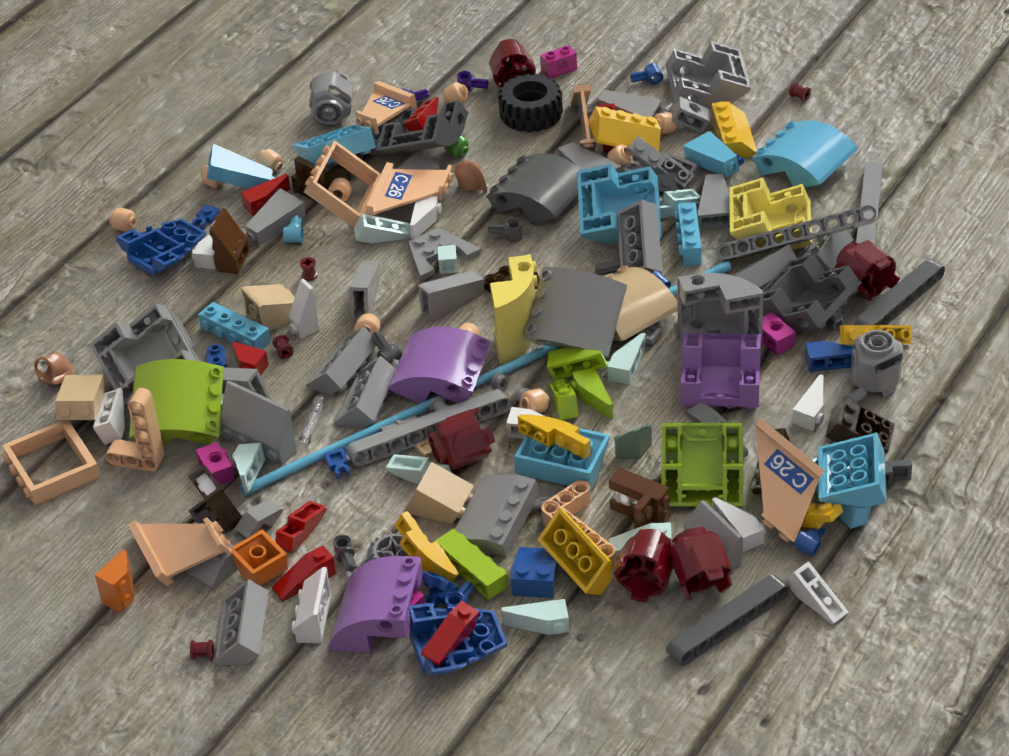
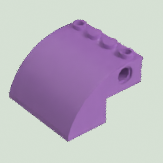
(440, 362)
(720, 370)
(376, 603)

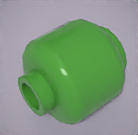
(459, 148)

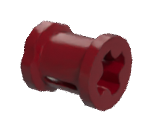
(799, 91)
(308, 265)
(282, 347)
(201, 649)

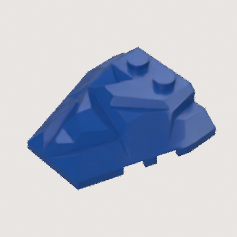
(160, 247)
(481, 642)

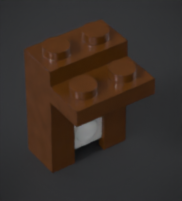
(639, 498)

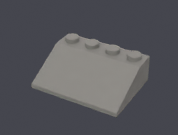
(256, 419)
(498, 512)

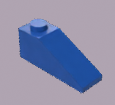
(827, 356)

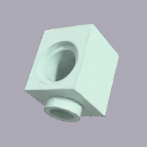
(447, 259)

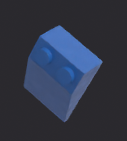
(534, 573)

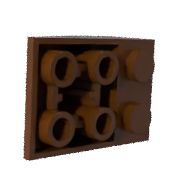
(228, 244)

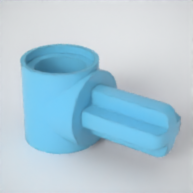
(293, 232)

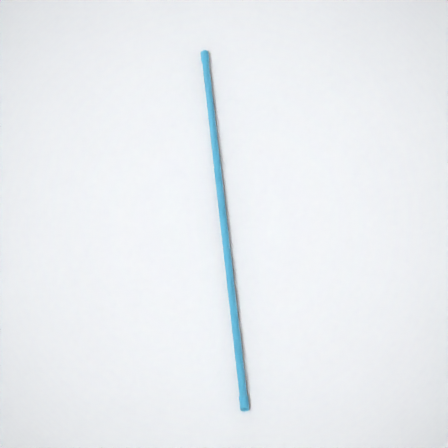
(722, 268)

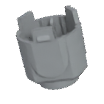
(327, 106)
(876, 362)

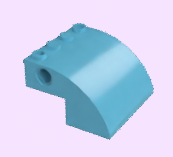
(805, 151)
(606, 192)

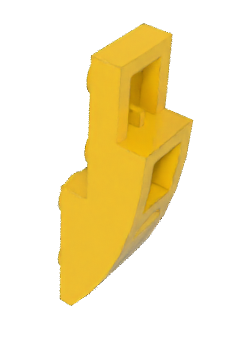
(849, 333)
(552, 430)
(820, 513)
(417, 545)

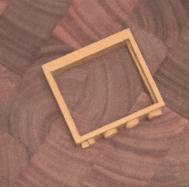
(353, 165)
(60, 484)

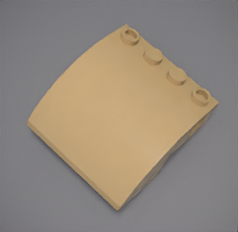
(644, 301)

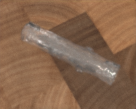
(314, 414)

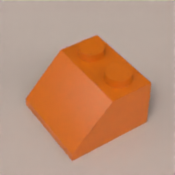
(259, 558)
(116, 583)

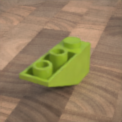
(564, 399)

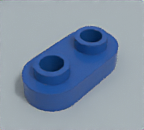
(216, 355)

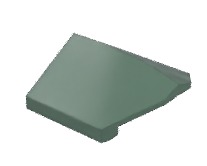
(633, 443)

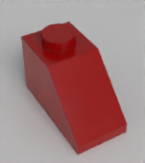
(250, 357)

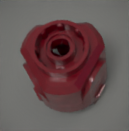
(517, 64)
(870, 266)
(460, 440)
(700, 561)
(645, 564)

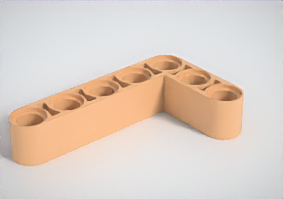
(148, 449)
(572, 501)

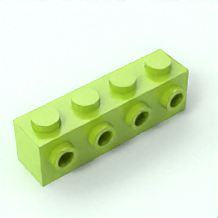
(473, 564)

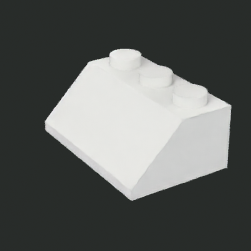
(313, 608)

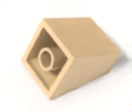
(268, 304)
(80, 397)
(440, 495)

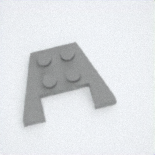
(425, 250)

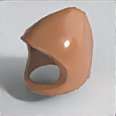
(470, 176)
(57, 368)

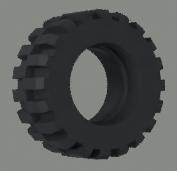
(530, 102)

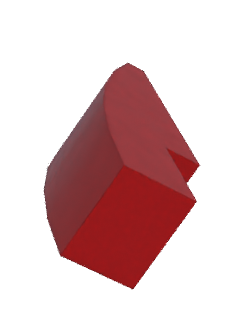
(300, 525)

